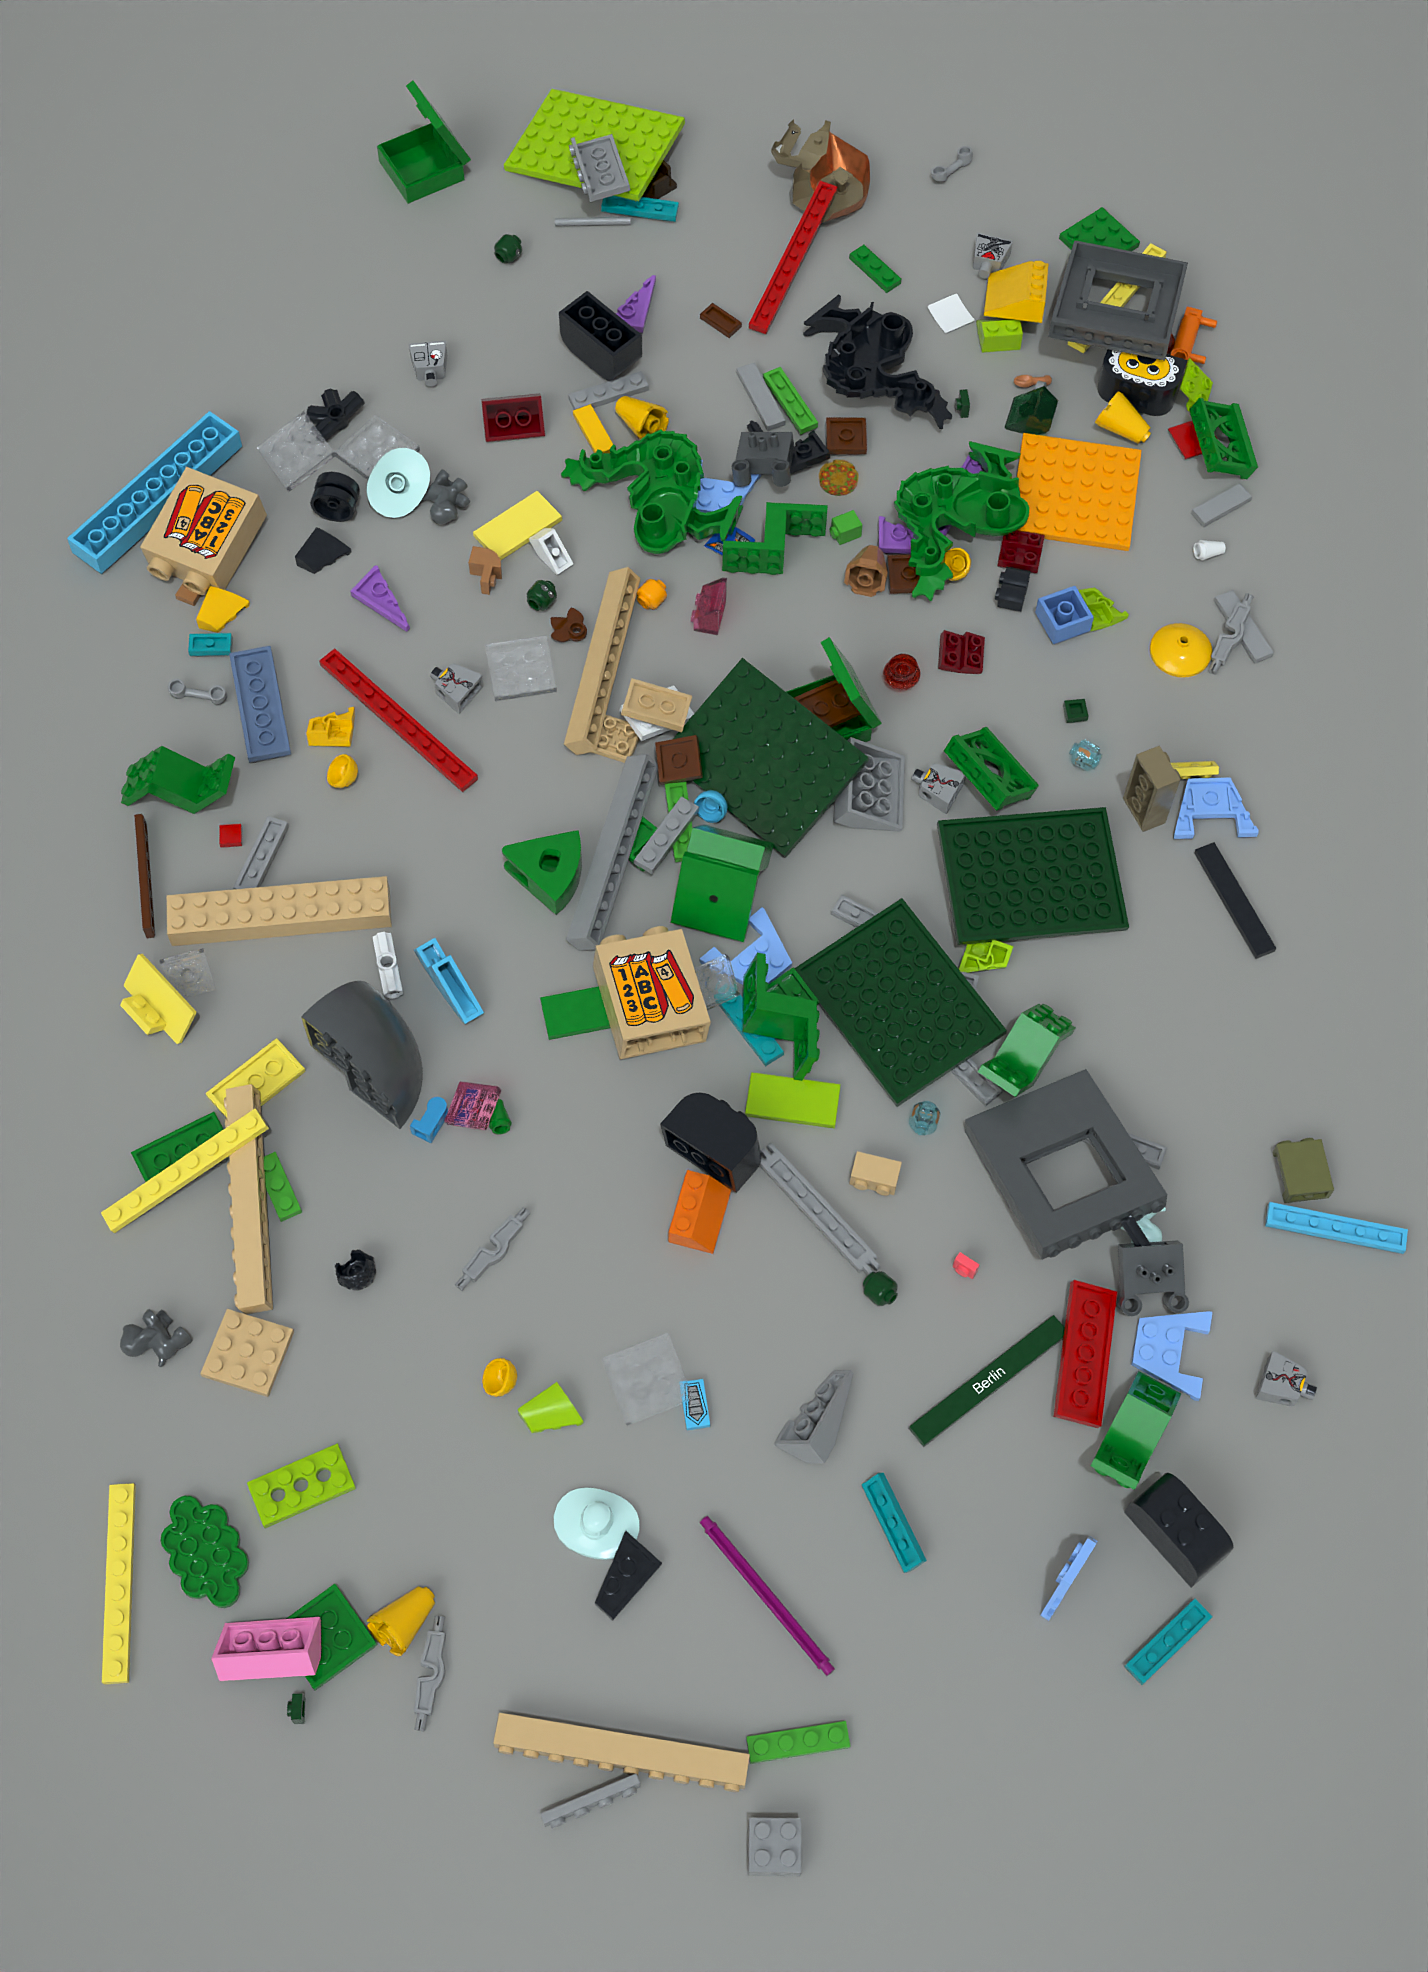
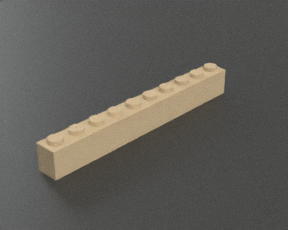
(602, 661)
(248, 1209)
(621, 1751)

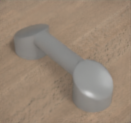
(965, 156)
(178, 690)

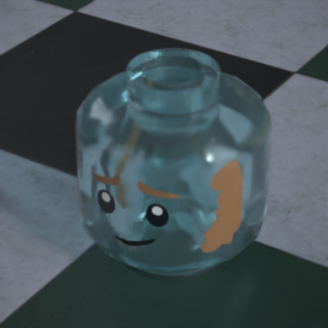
(1085, 755)
(924, 1118)

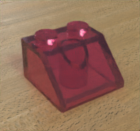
(710, 607)

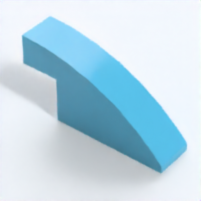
(449, 980)

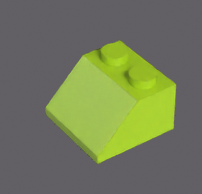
(999, 334)

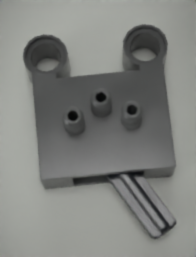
(763, 454)
(1150, 1269)

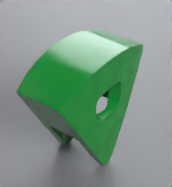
(547, 867)

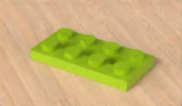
(286, 1478)

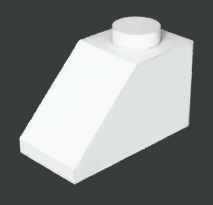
(551, 550)

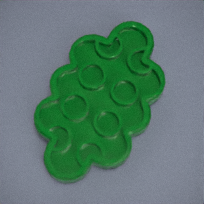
(204, 1551)

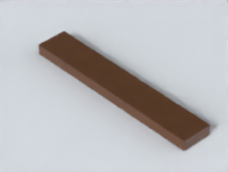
(144, 876)

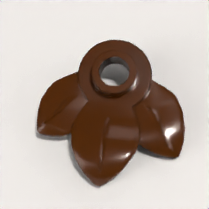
(566, 627)

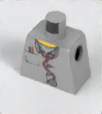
(457, 685)
(939, 785)
(1284, 1382)

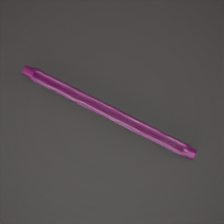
(767, 1596)

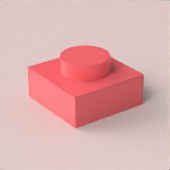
(965, 1266)

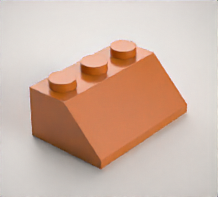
(699, 1212)

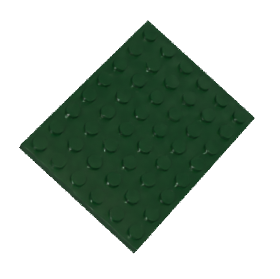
(770, 756)
(1032, 875)
(900, 1002)

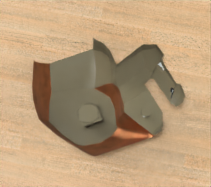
(826, 160)

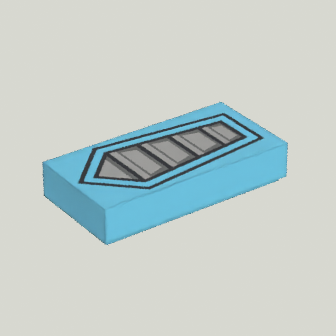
(696, 1410)

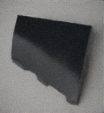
(320, 550)

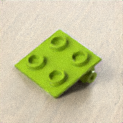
(1195, 384)

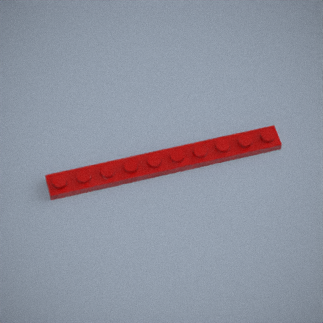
(792, 257)
(399, 720)

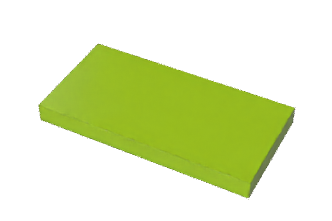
(792, 1100)

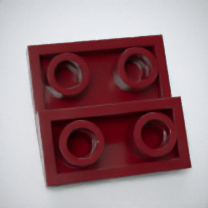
(1021, 550)
(961, 652)

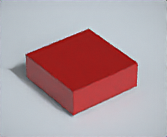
(230, 835)

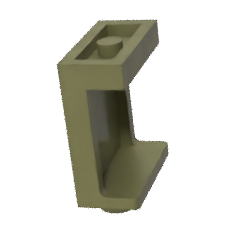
(1304, 1170)

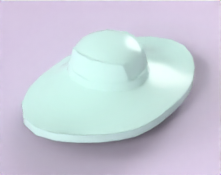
(398, 482)
(594, 1522)

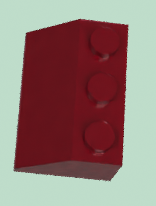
(513, 417)

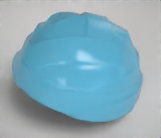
(711, 806)

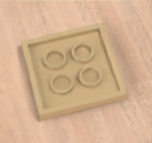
(247, 1352)

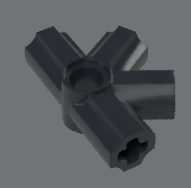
(335, 413)

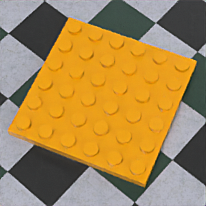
(1079, 490)

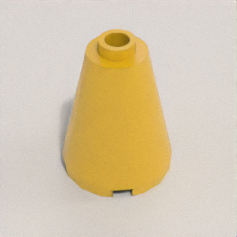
(642, 416)
(1124, 420)
(401, 1619)

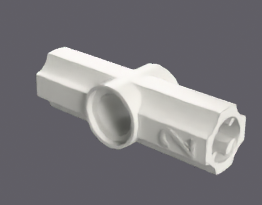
(389, 975)

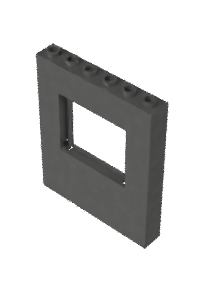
(1112, 325)
(1045, 1124)

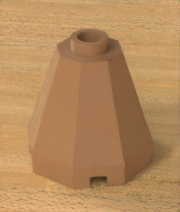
(867, 571)

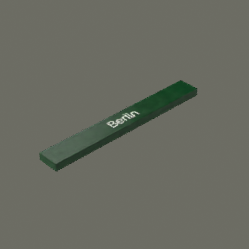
(988, 1381)

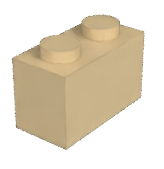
(875, 1173)

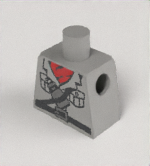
(990, 254)

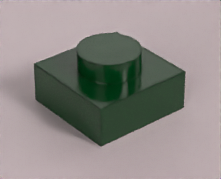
(963, 404)
(1075, 710)
(296, 1708)

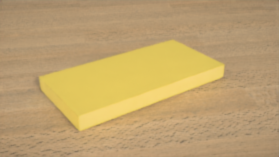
(517, 524)
(267, 1070)

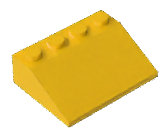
(1018, 292)

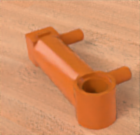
(1187, 334)

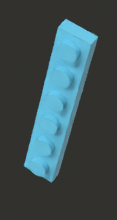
(1336, 1227)

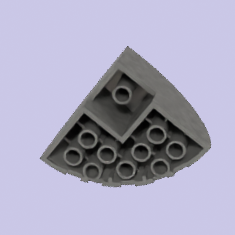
(371, 1045)

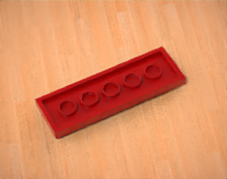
(1085, 1354)

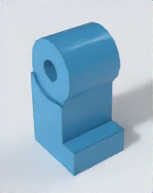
(431, 1121)

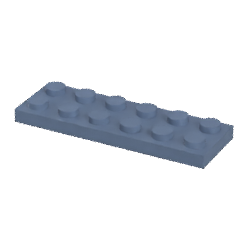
(259, 704)

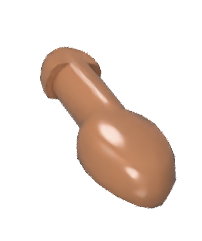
(1027, 380)

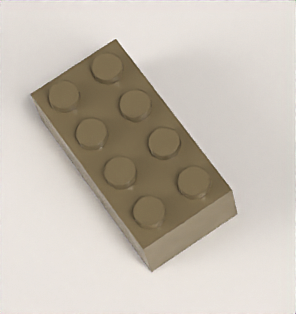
(1151, 788)

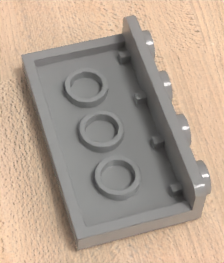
(599, 167)

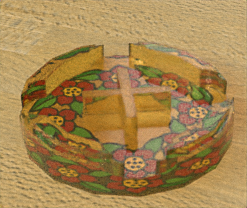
(838, 477)

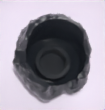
(357, 1272)

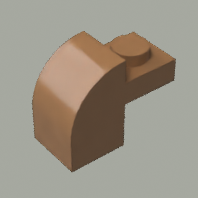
(487, 564)

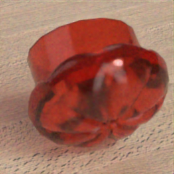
(902, 672)

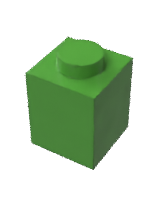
(846, 527)

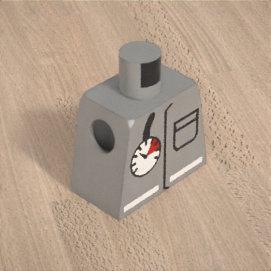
(429, 361)

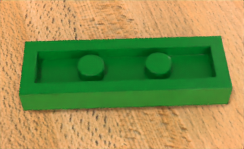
(875, 268)

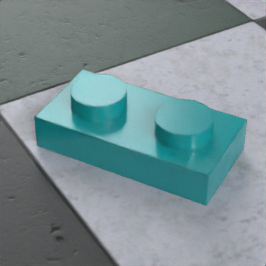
(210, 644)

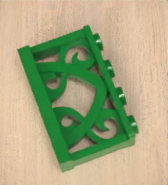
(1238, 453)
(996, 789)

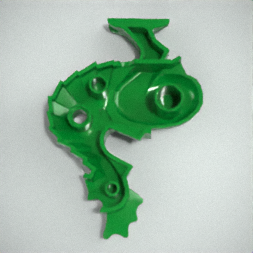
(662, 493)
(972, 502)

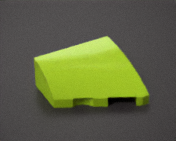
(1101, 609)
(985, 956)
(549, 1411)

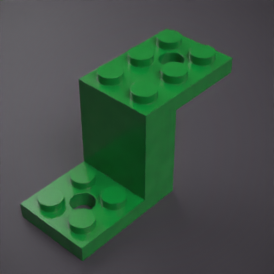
(769, 555)
(177, 779)
(780, 1016)
(1027, 1049)
(1136, 1430)

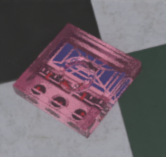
(472, 1105)

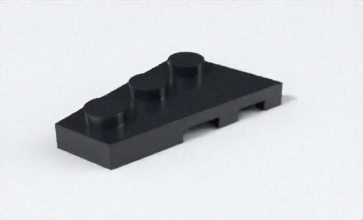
(808, 453)
(627, 1575)

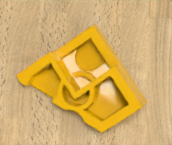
(219, 609)
(331, 729)

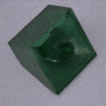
(1032, 412)

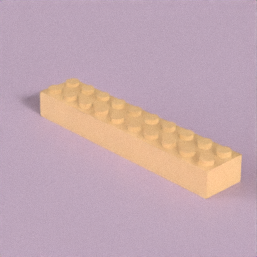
(278, 911)

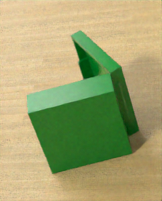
(425, 157)
(857, 727)
(720, 866)

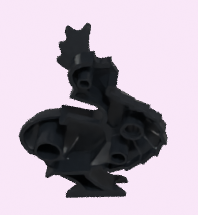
(865, 349)

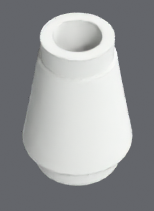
(1207, 549)

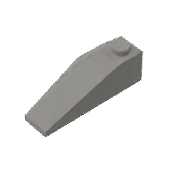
(817, 1427)

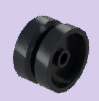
(335, 496)

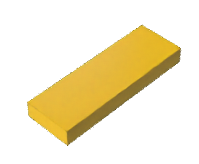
(592, 429)

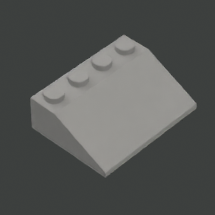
(875, 793)

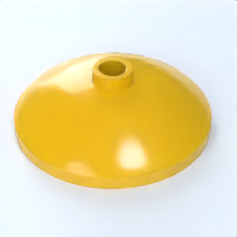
(1177, 657)

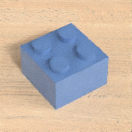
(1064, 614)

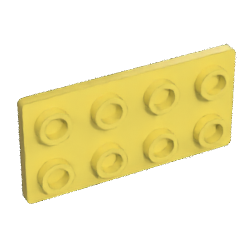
(155, 1002)

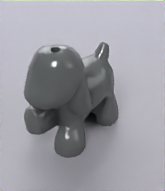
(445, 497)
(155, 1336)

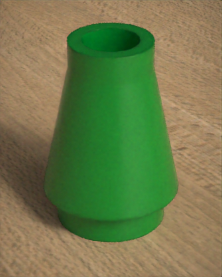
(500, 1120)

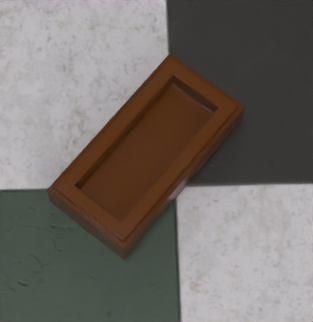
(720, 320)

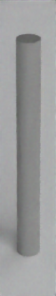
(593, 221)

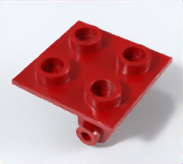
(1186, 439)

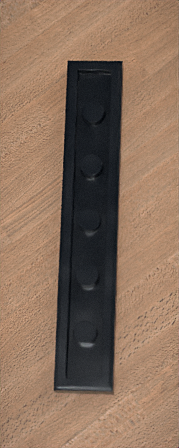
(1235, 900)

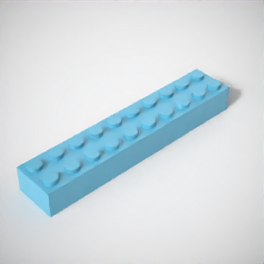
(138, 504)

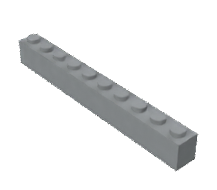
(612, 852)

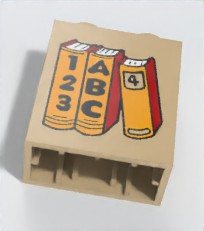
(202, 532)
(650, 992)

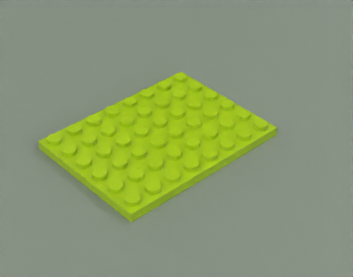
(639, 134)

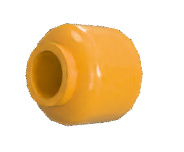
(651, 594)

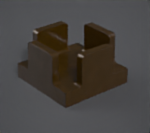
(661, 183)

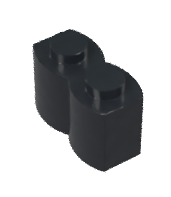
(1013, 588)

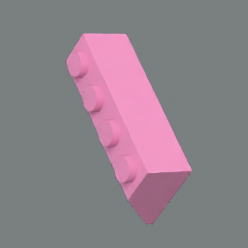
(268, 1649)

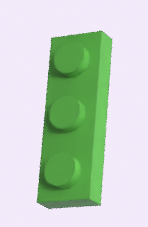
(280, 1188)

